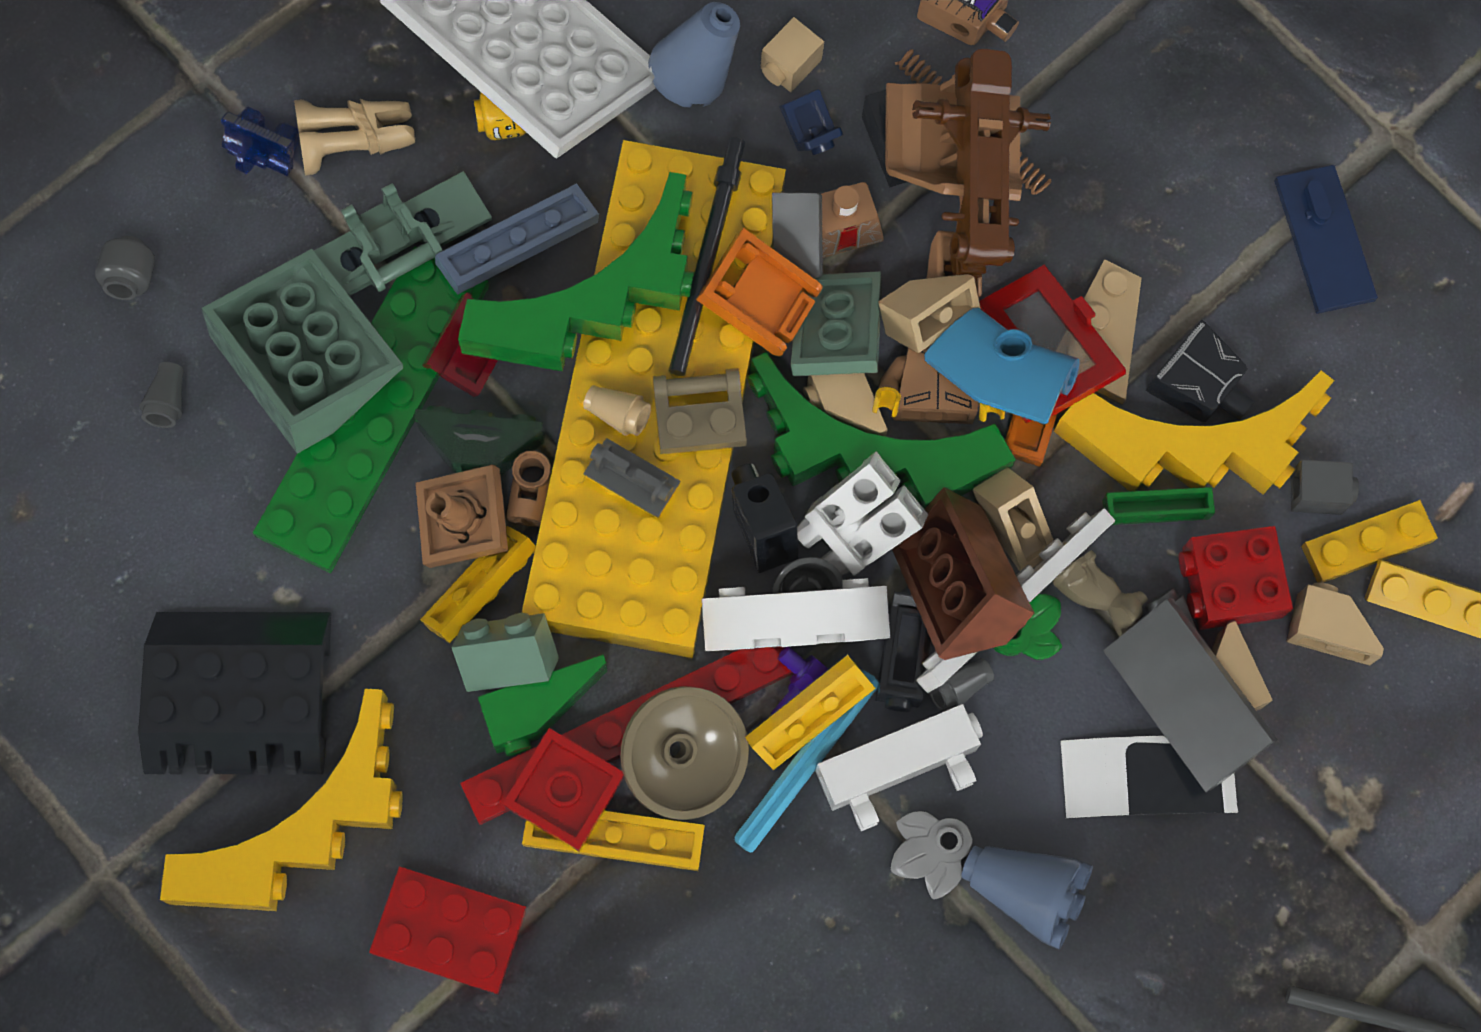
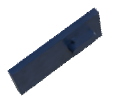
(1325, 239)

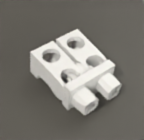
(844, 519)

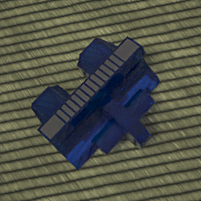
(256, 145)

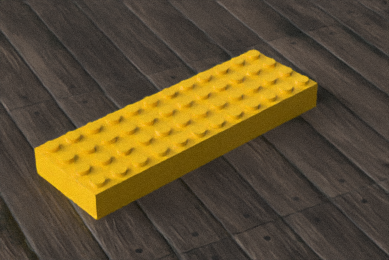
(599, 559)

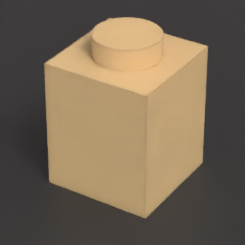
(791, 55)

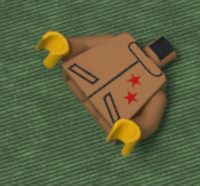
(923, 394)

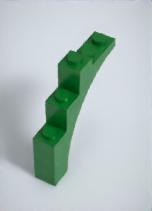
(541, 328)
(819, 442)

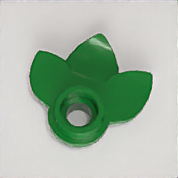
(1035, 637)

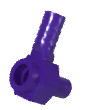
(804, 673)

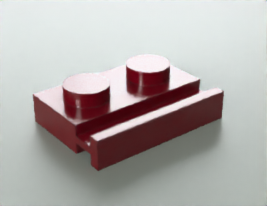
(447, 360)

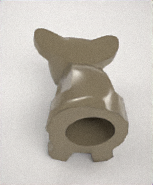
(1094, 589)

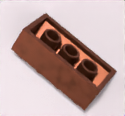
(962, 579)

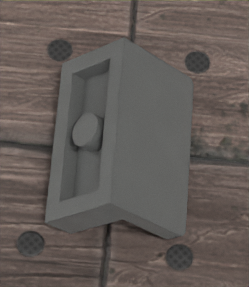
(799, 229)

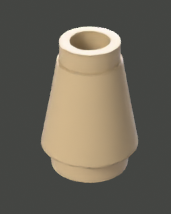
(618, 409)

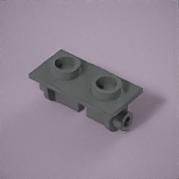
(631, 477)

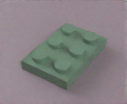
(841, 327)

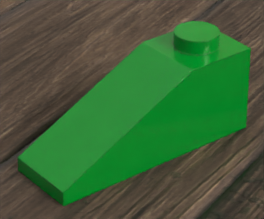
(527, 711)

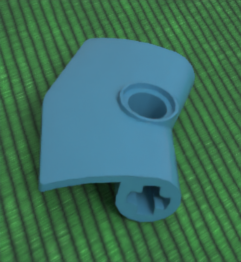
(1002, 366)

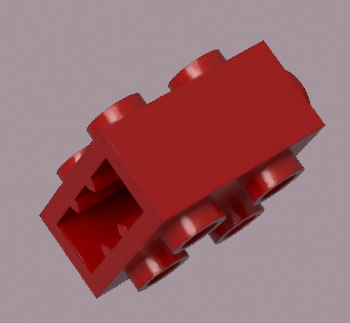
(1235, 577)

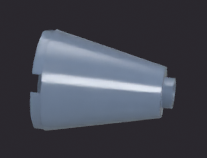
(696, 56)

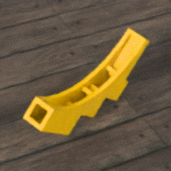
(1139, 448)
(310, 838)

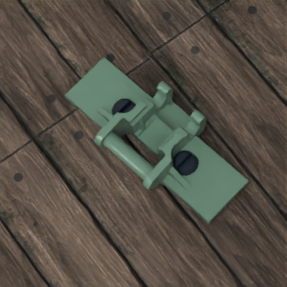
(392, 226)

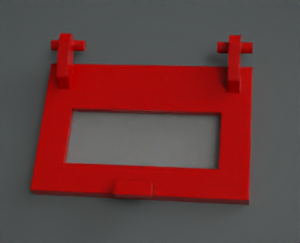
(1058, 323)

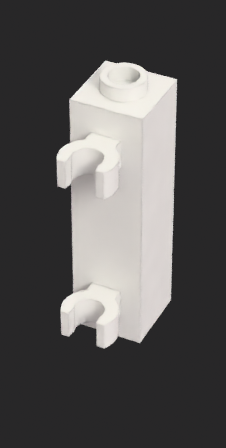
(900, 757)

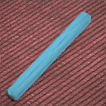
(795, 777)

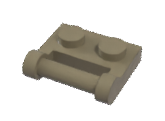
(700, 425)

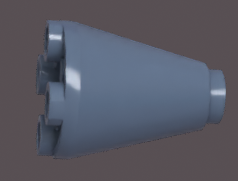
(1030, 888)

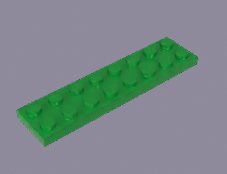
(339, 475)

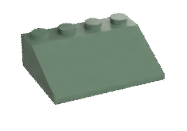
(301, 348)

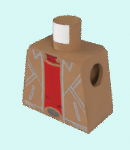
(849, 219)

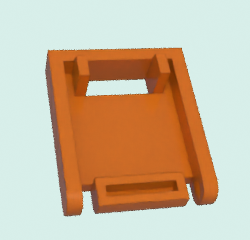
(766, 295)

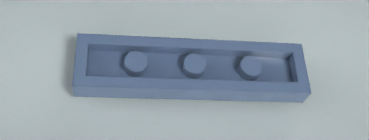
(516, 238)

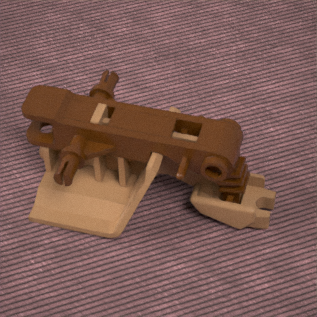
(964, 144)

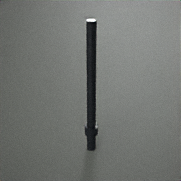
(726, 182)

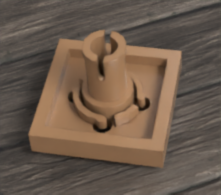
(447, 516)

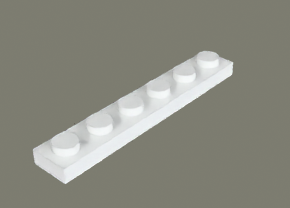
(1055, 558)

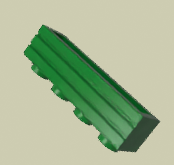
(1160, 505)

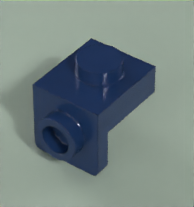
(810, 123)

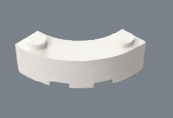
(795, 618)

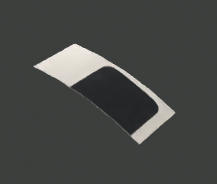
(1135, 779)

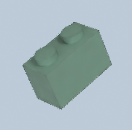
(505, 652)

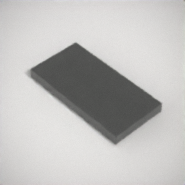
(1189, 695)

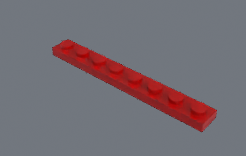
(729, 677)

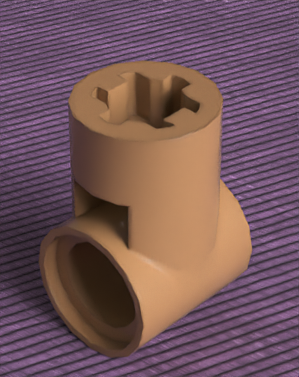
(522, 510)

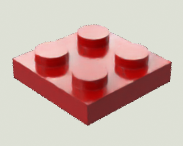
(564, 789)

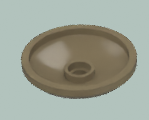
(709, 758)

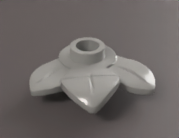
(927, 856)

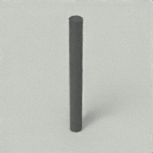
(1364, 1012)

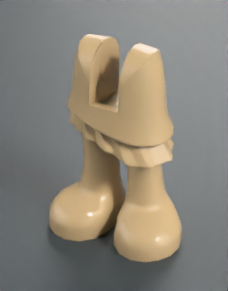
(368, 120)

